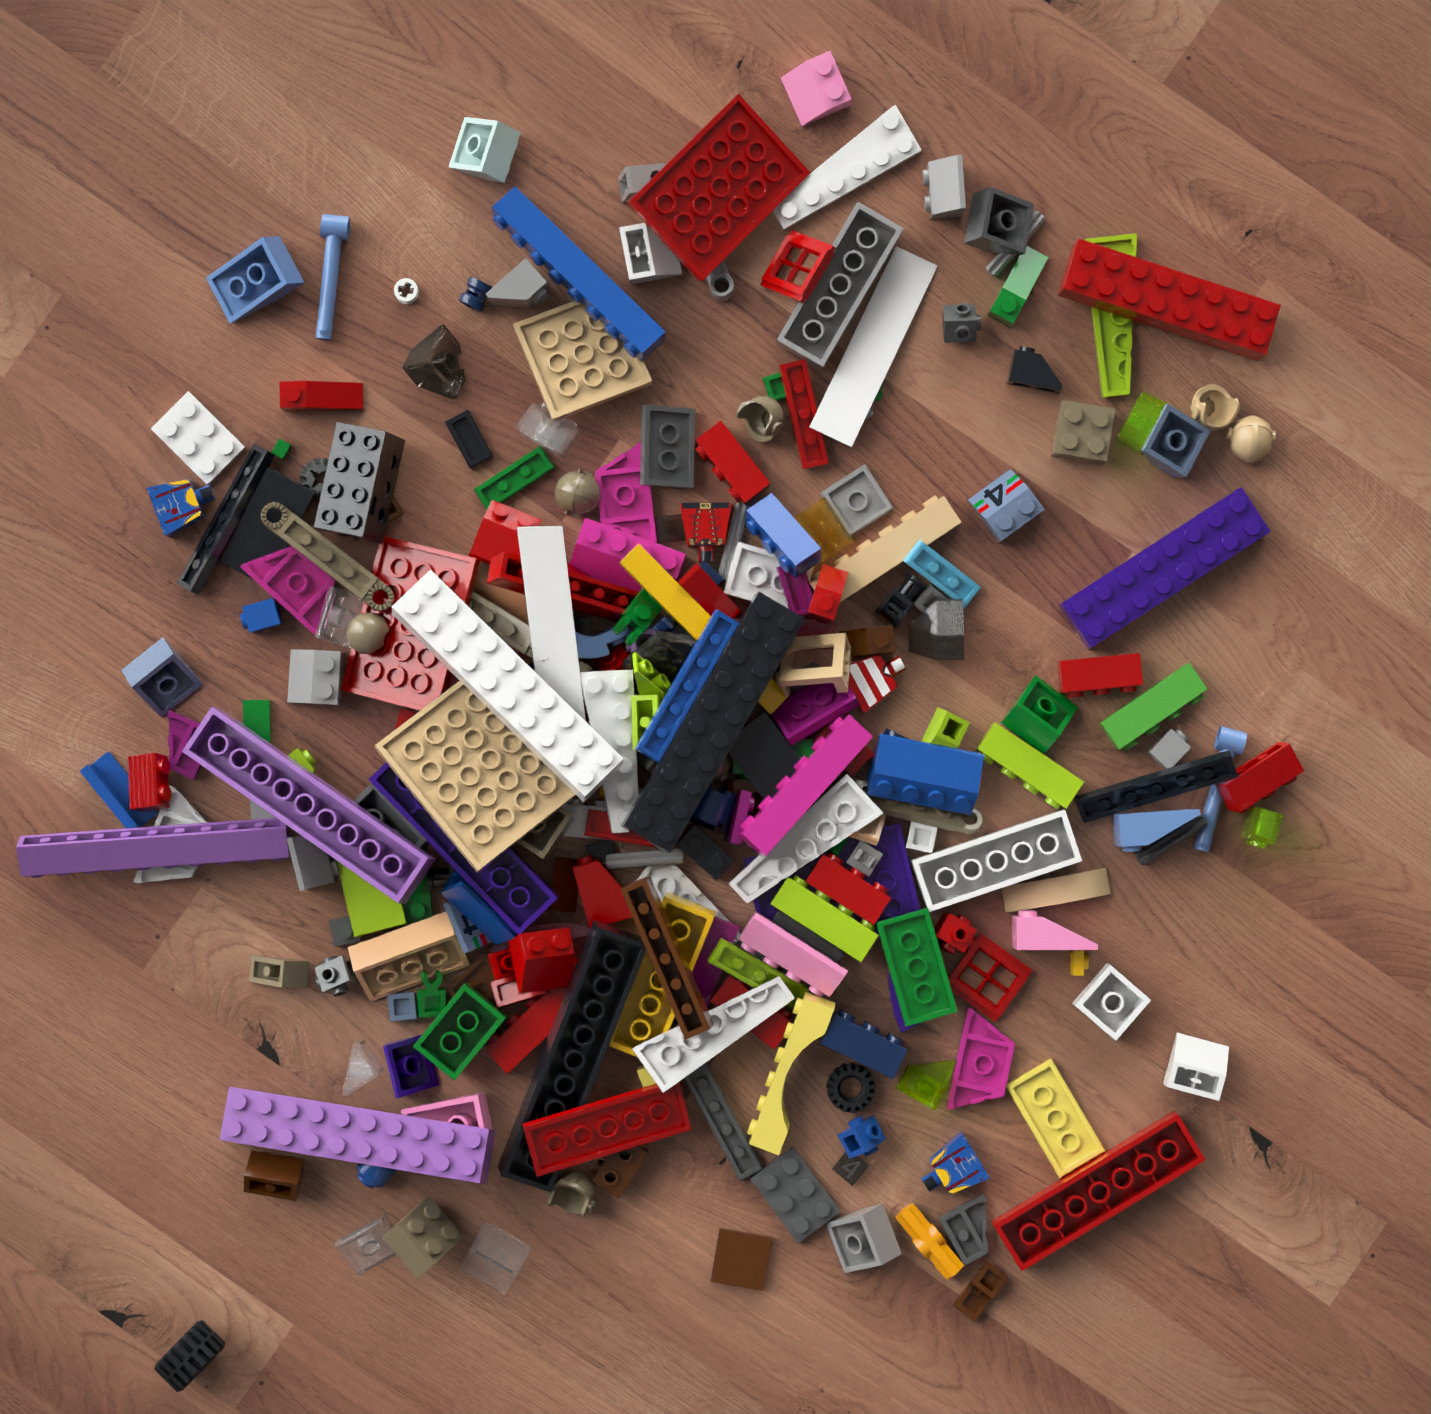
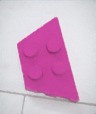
(622, 499)
(293, 583)
(980, 1063)

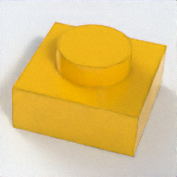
(1078, 962)

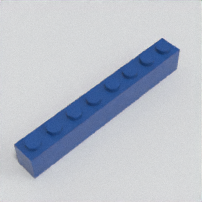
(578, 273)

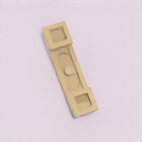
(1055, 890)

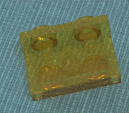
(824, 528)

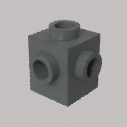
(960, 323)
(336, 975)

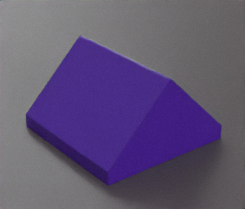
(408, 1067)

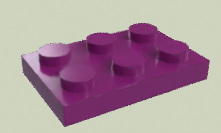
(812, 709)

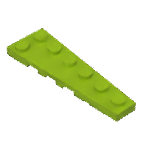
(1114, 332)

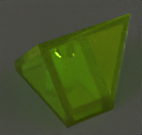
(926, 1082)

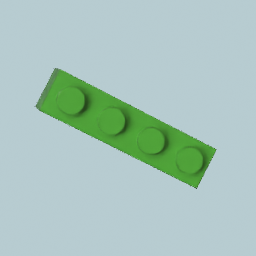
(1153, 706)

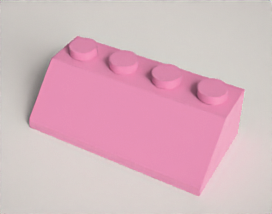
(792, 954)

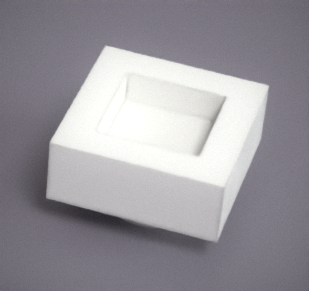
(921, 837)

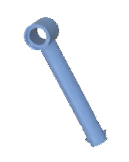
(334, 229)
(1225, 740)

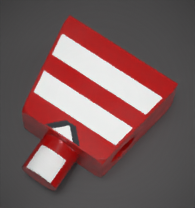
(873, 679)

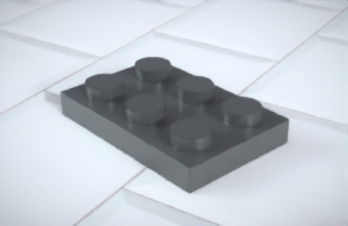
(667, 447)
(795, 1194)

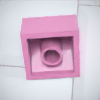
(816, 89)

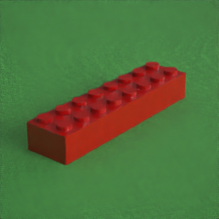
(1169, 300)
(1098, 1190)

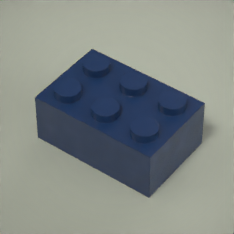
(864, 1043)

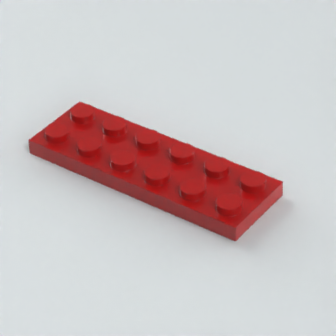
(605, 1127)

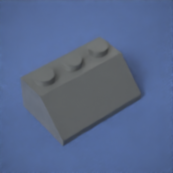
(378, 805)

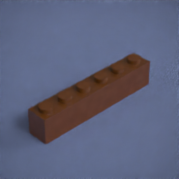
(667, 957)

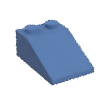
(255, 278)
(1144, 828)

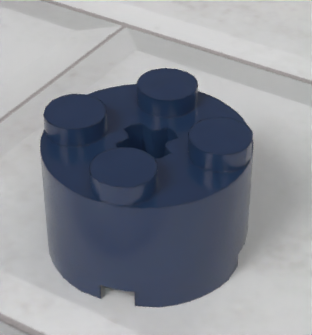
(715, 810)

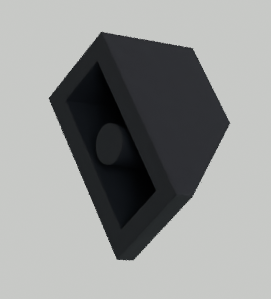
(1032, 371)

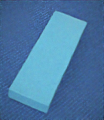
(941, 573)

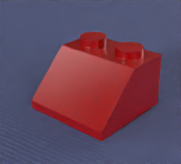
(499, 531)
(542, 959)

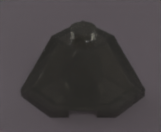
(435, 364)
(939, 631)

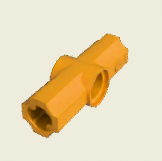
(929, 1241)

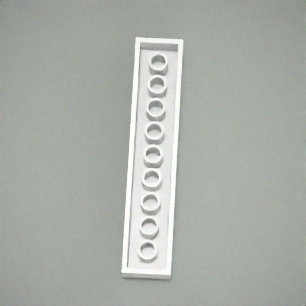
(507, 685)

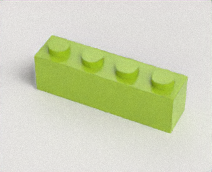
(1030, 766)
(825, 919)

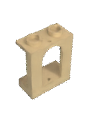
(836, 674)

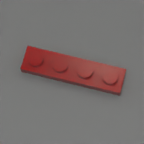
(802, 411)

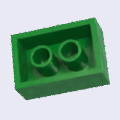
(460, 1031)

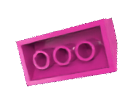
(603, 547)

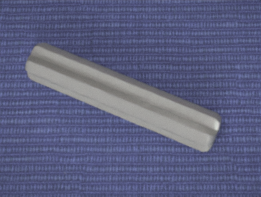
(1002, 259)
(734, 535)
(644, 858)

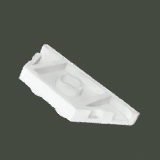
(178, 813)

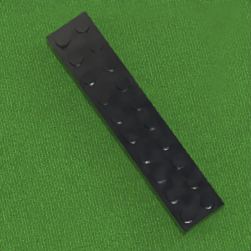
(713, 723)
(576, 1041)

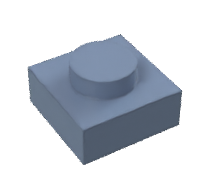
(402, 1006)

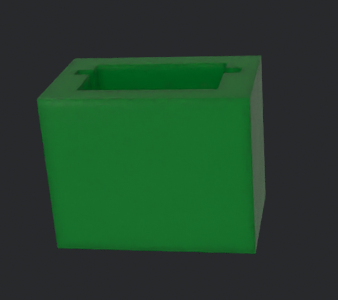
(281, 449)

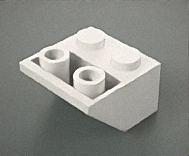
(647, 255)
(1197, 1066)

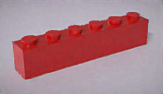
(587, 593)
(526, 1030)

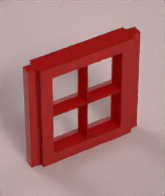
(807, 245)
(1001, 958)

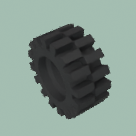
(858, 1102)

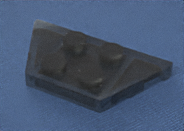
(665, 653)

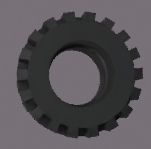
(189, 1356)

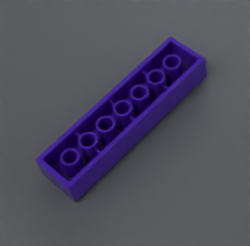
(1164, 568)
(505, 883)

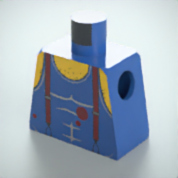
(179, 504)
(955, 1166)

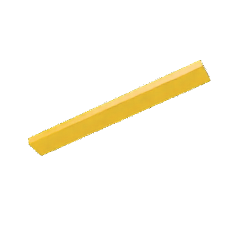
(683, 608)

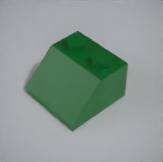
(1039, 715)

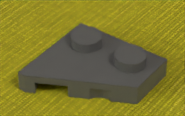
(968, 1228)

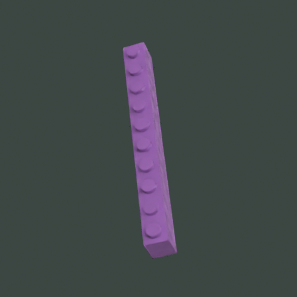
(153, 847)

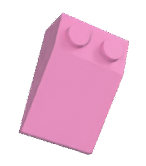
(1039, 933)
(462, 1110)

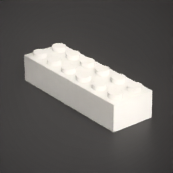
(996, 860)

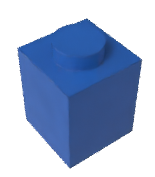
(261, 616)

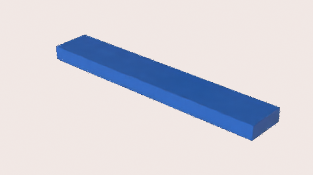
(687, 686)

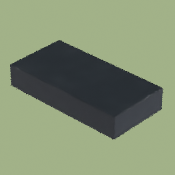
(469, 439)

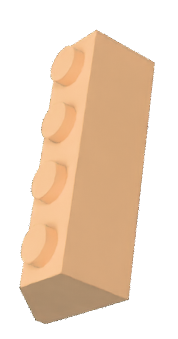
(399, 956)

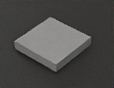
(857, 500)

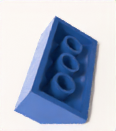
(925, 774)

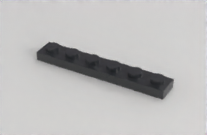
(225, 519)
(1156, 786)

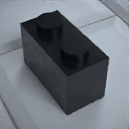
(705, 852)

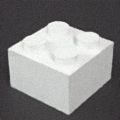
(1111, 1001)

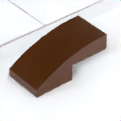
(980, 1291)

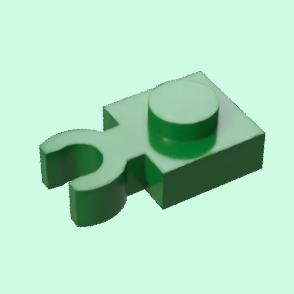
(432, 998)

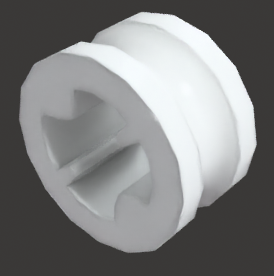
(410, 297)

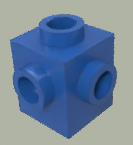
(861, 1136)

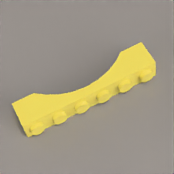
(810, 1023)

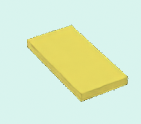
(1055, 1118)

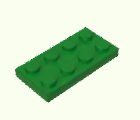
(916, 967)

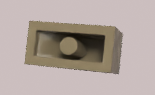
(279, 972)

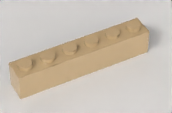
(894, 545)

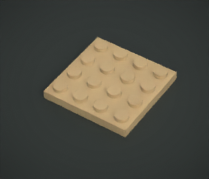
(577, 360)

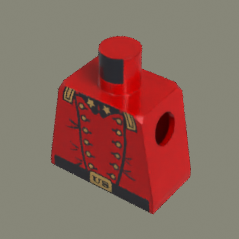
(705, 526)

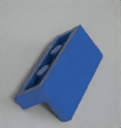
(112, 785)
(476, 909)

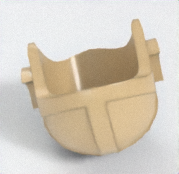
(1214, 407)
(1250, 438)

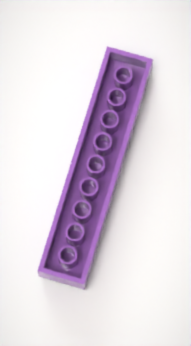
(309, 805)
(358, 1135)

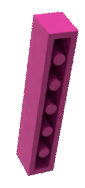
(805, 785)

